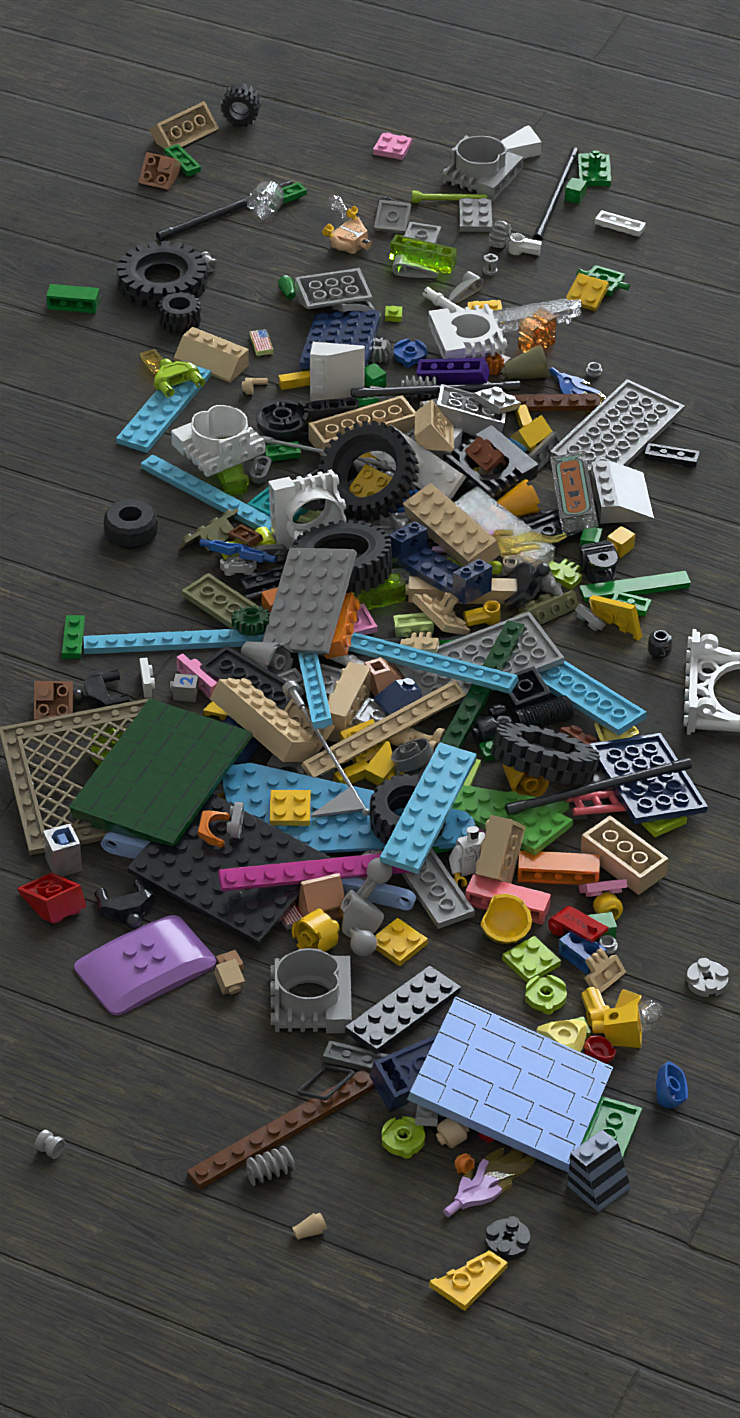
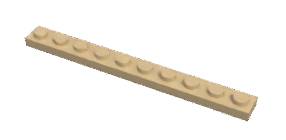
(384, 729)

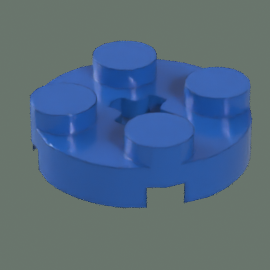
(409, 352)

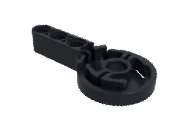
(287, 424)

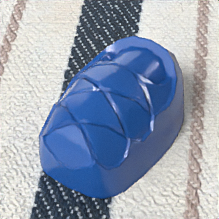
(671, 1086)

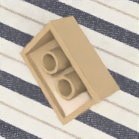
(500, 849)

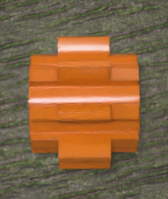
(495, 363)

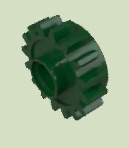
(250, 620)

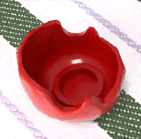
(599, 1049)

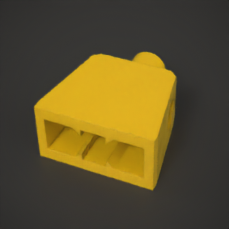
(621, 1026)

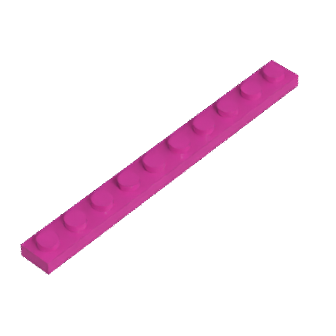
(295, 872)

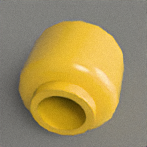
(608, 903)

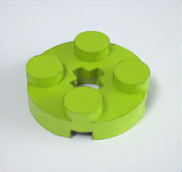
(542, 1002)
(399, 1146)

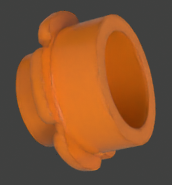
(464, 1163)

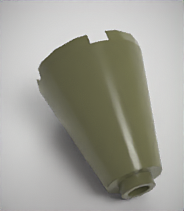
(527, 365)

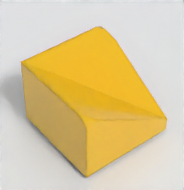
(628, 999)

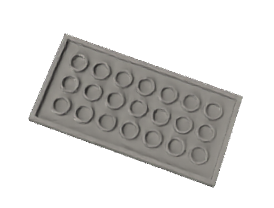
(621, 425)
(532, 650)

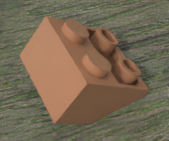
(324, 894)

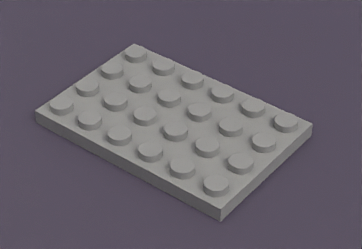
(310, 598)

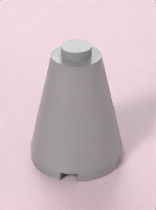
(269, 655)

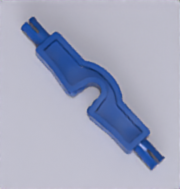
(244, 551)

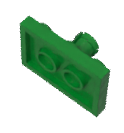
(594, 168)

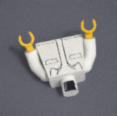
(466, 854)

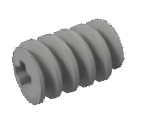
(406, 383)
(268, 1164)

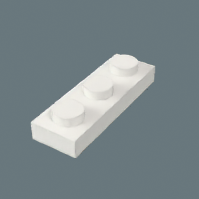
(620, 223)

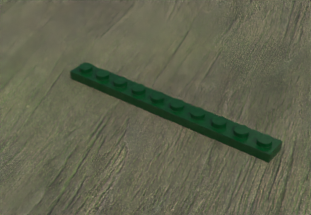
(478, 695)

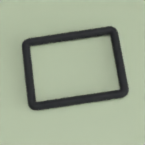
(350, 1074)

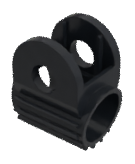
(599, 558)

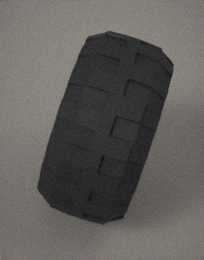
(130, 523)

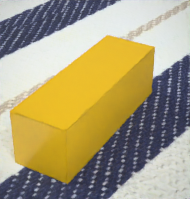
(294, 380)
(523, 416)
(354, 773)

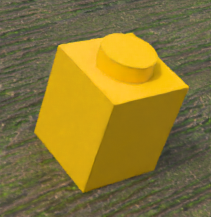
(622, 540)

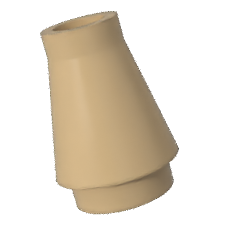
(310, 1226)

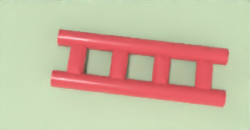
(598, 808)

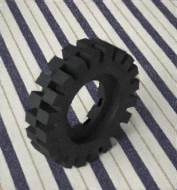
(144, 260)
(545, 753)

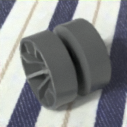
(412, 757)

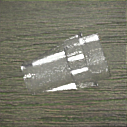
(336, 204)

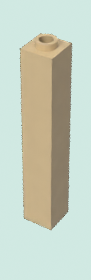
(501, 590)

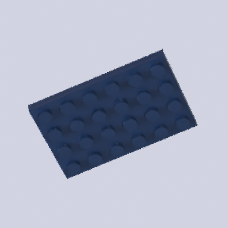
(342, 328)
(655, 797)

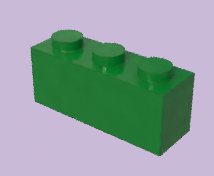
(73, 298)

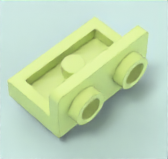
(412, 623)

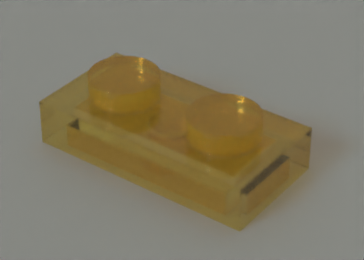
(151, 360)

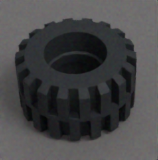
(237, 114)
(179, 312)

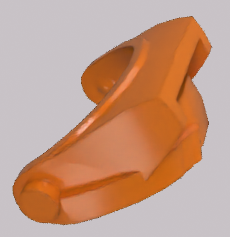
(203, 830)

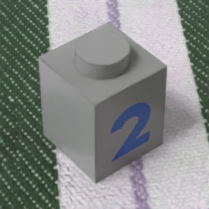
(184, 687)

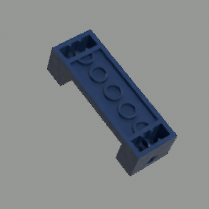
(412, 554)
(397, 1072)

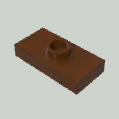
(245, 536)

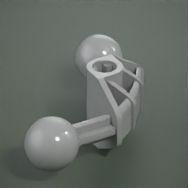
(360, 915)

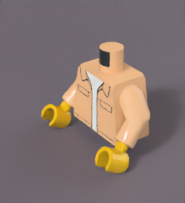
(350, 235)

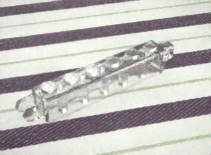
(509, 318)

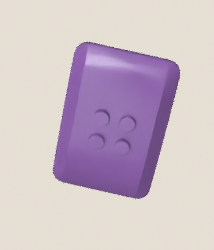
(144, 964)

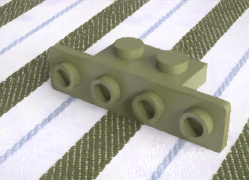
(215, 530)
(549, 606)

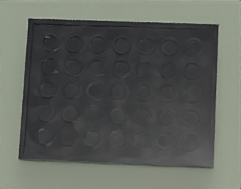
(192, 869)

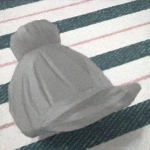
(550, 586)

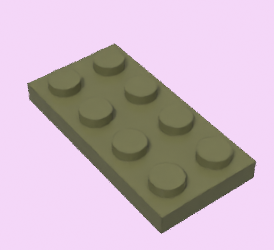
(216, 598)

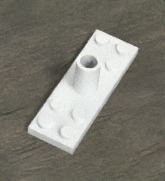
(431, 469)

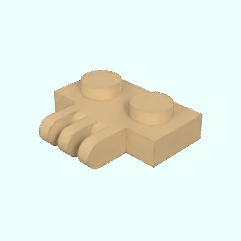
(423, 643)
(603, 970)

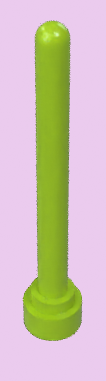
(417, 196)

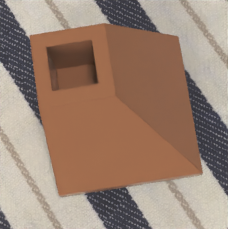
(159, 171)
(382, 674)
(52, 698)

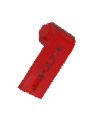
(576, 922)

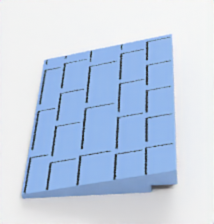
(510, 1083)

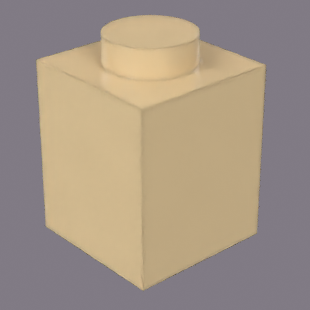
(229, 977)

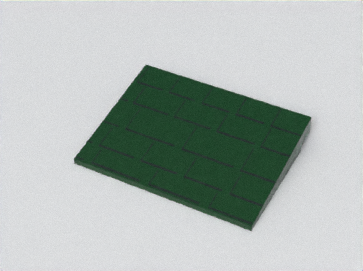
(159, 773)

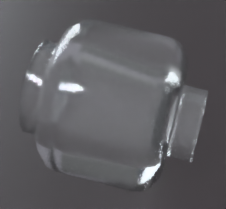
(650, 1014)

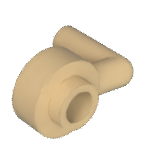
(247, 385)

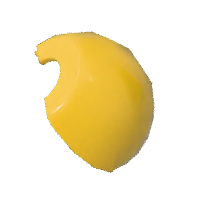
(506, 919)

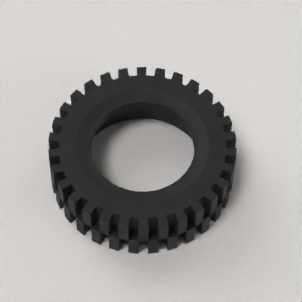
(364, 440)
(371, 542)

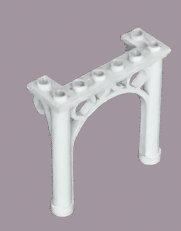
(700, 657)

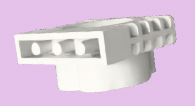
(467, 333)
(212, 454)
(289, 495)

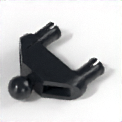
(527, 582)
(96, 692)
(126, 908)

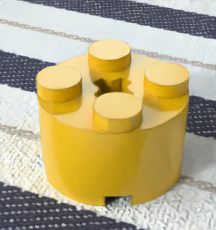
(316, 931)

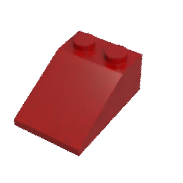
(53, 897)

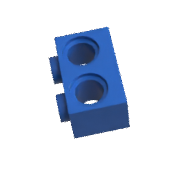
(577, 950)

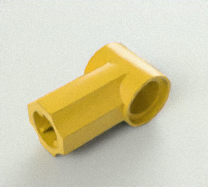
(488, 614)
(594, 1005)

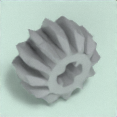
(499, 234)
(380, 351)

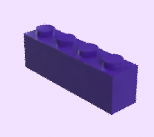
(454, 370)

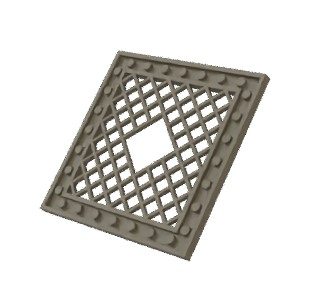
(18, 765)

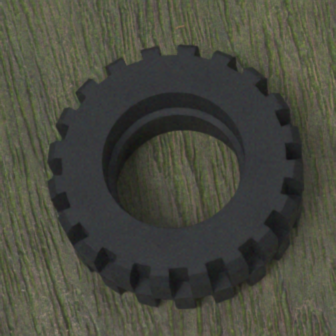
(387, 798)

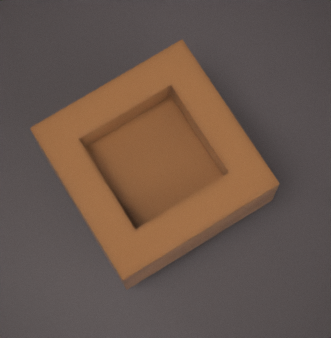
(230, 956)

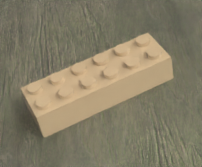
(391, 411)
(451, 526)
(264, 719)

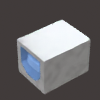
(62, 850)

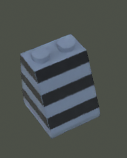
(598, 1171)

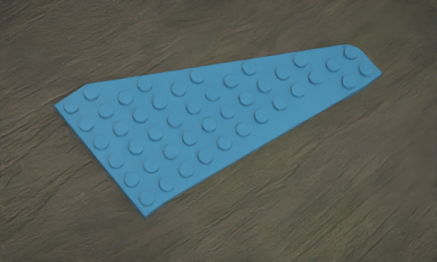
(330, 833)

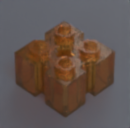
(537, 330)

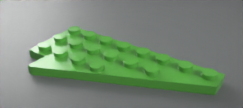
(542, 823)

